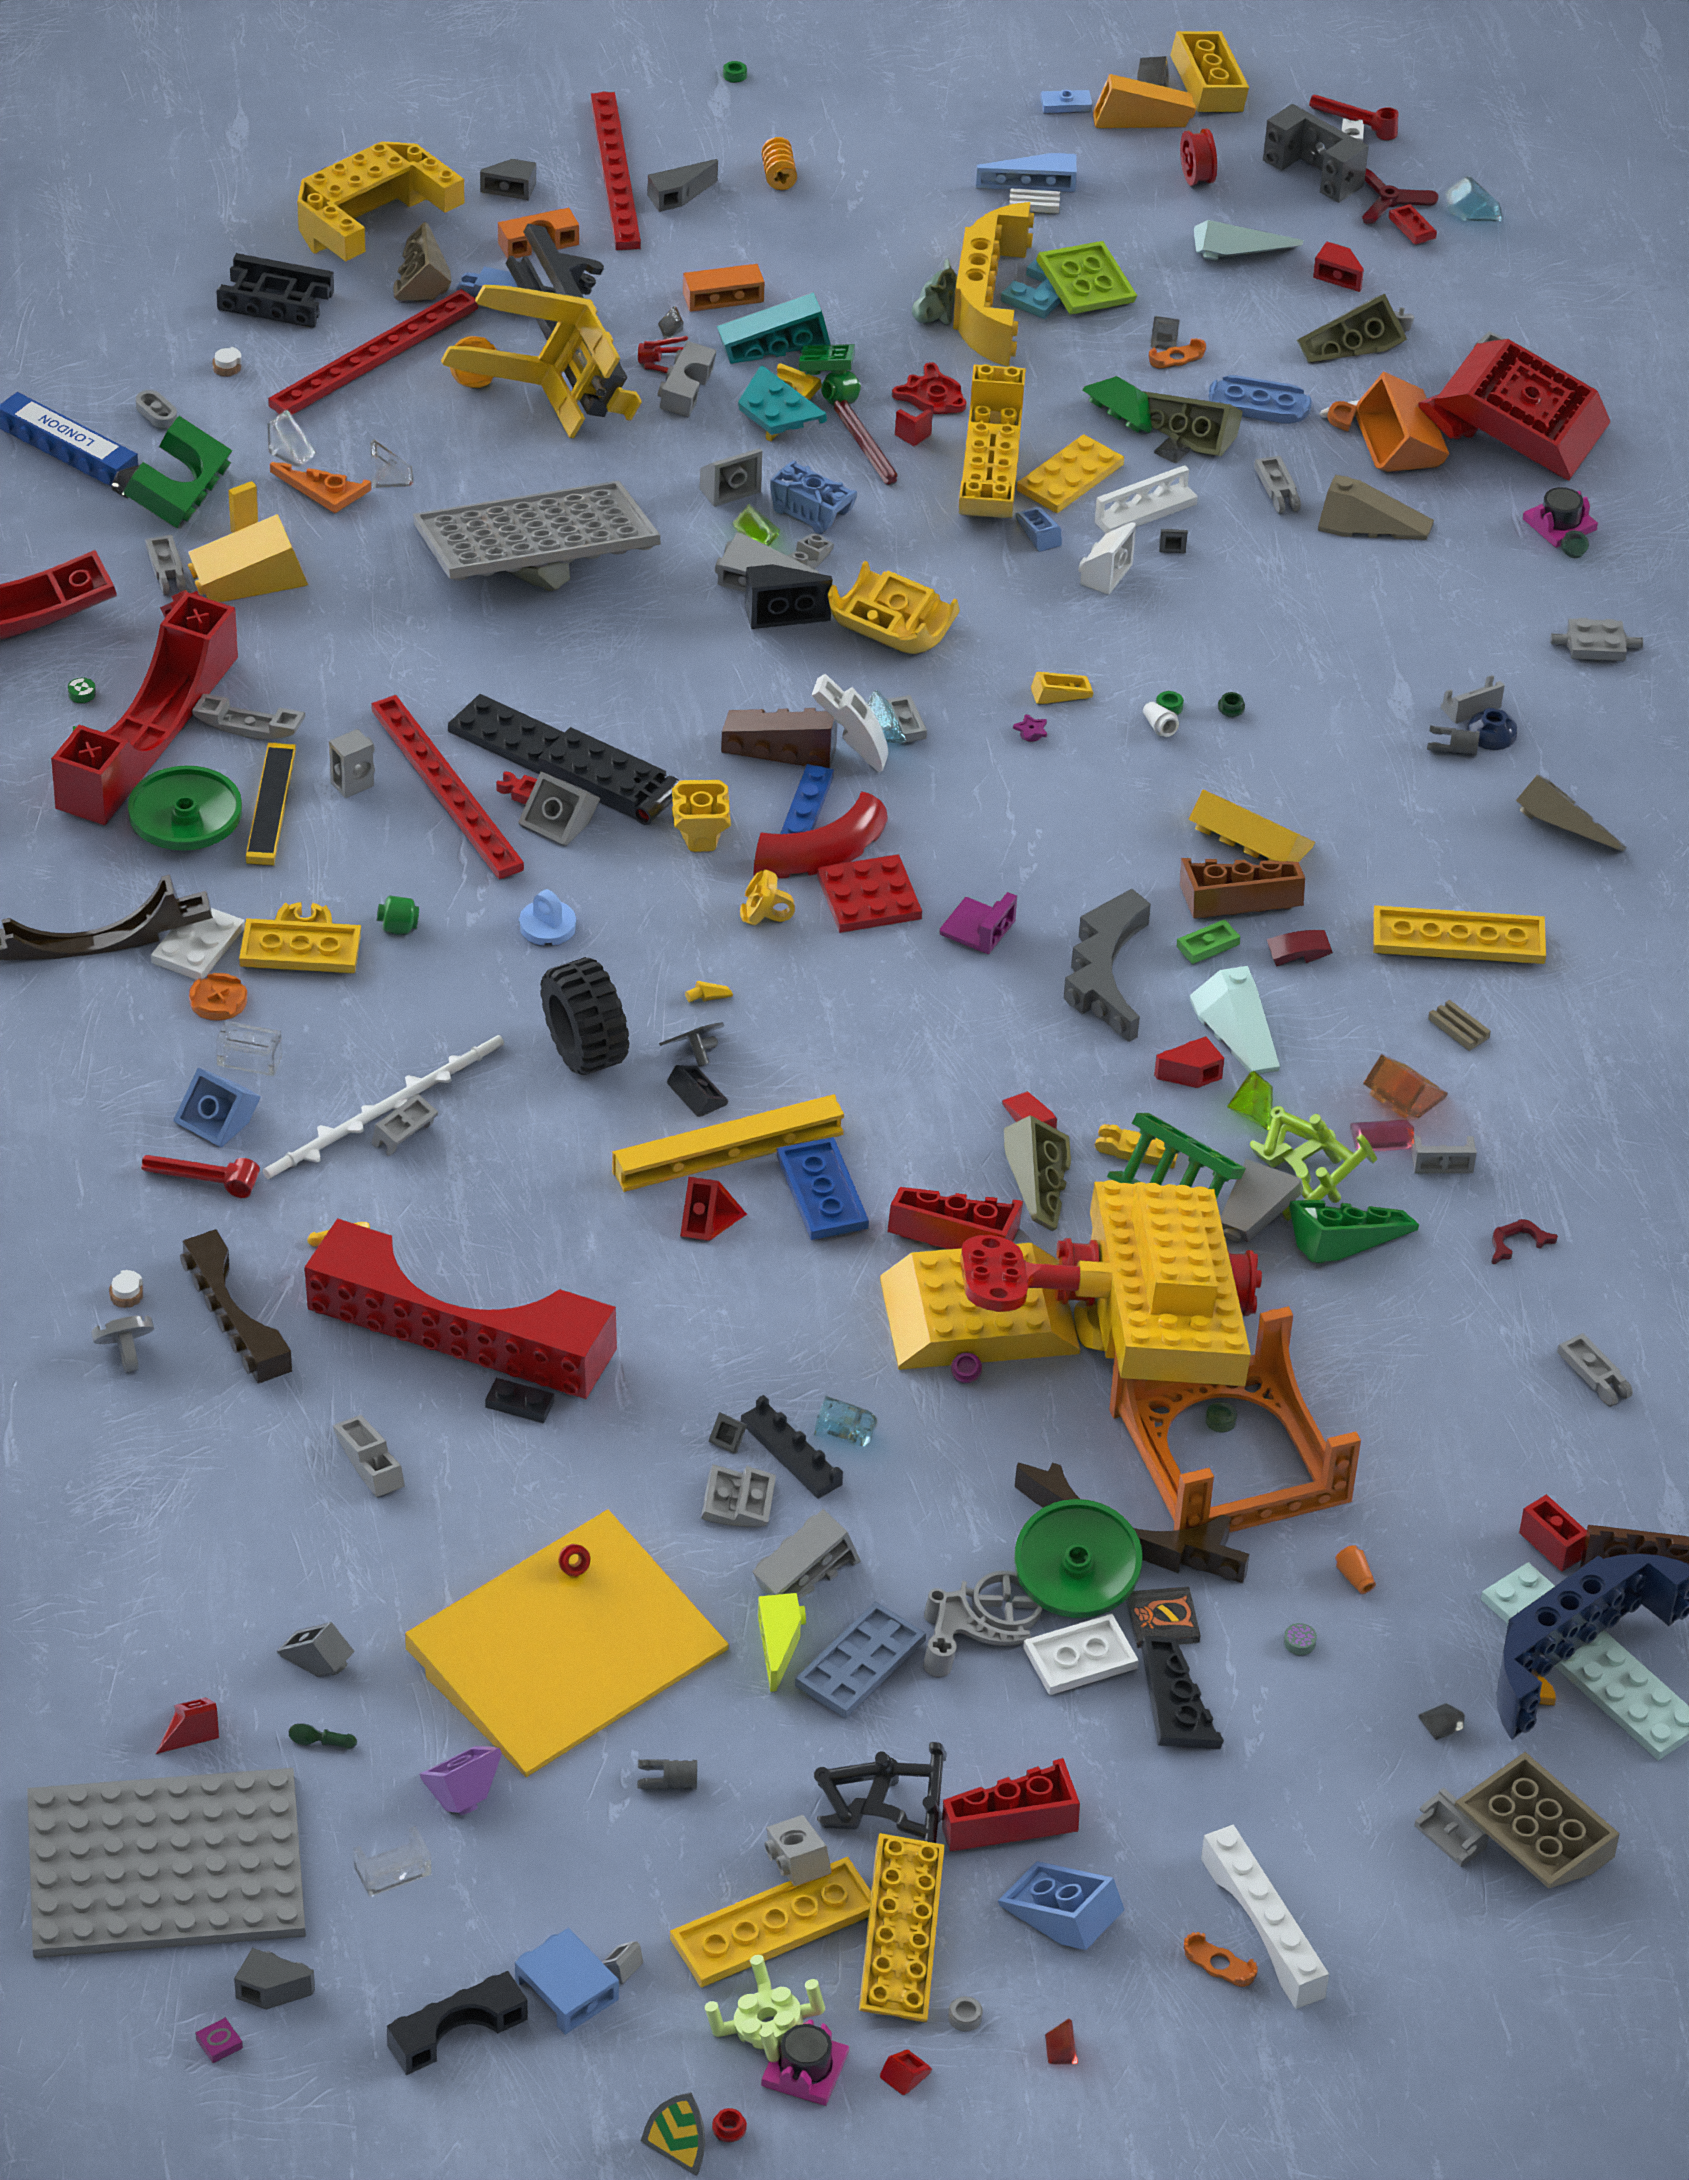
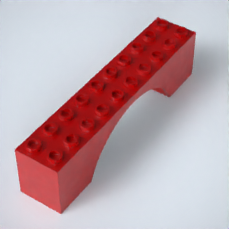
(191, 655)
(550, 1342)

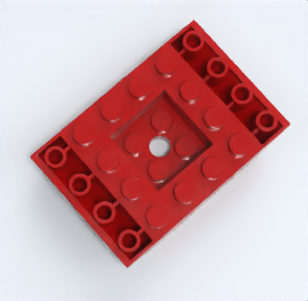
(1527, 405)

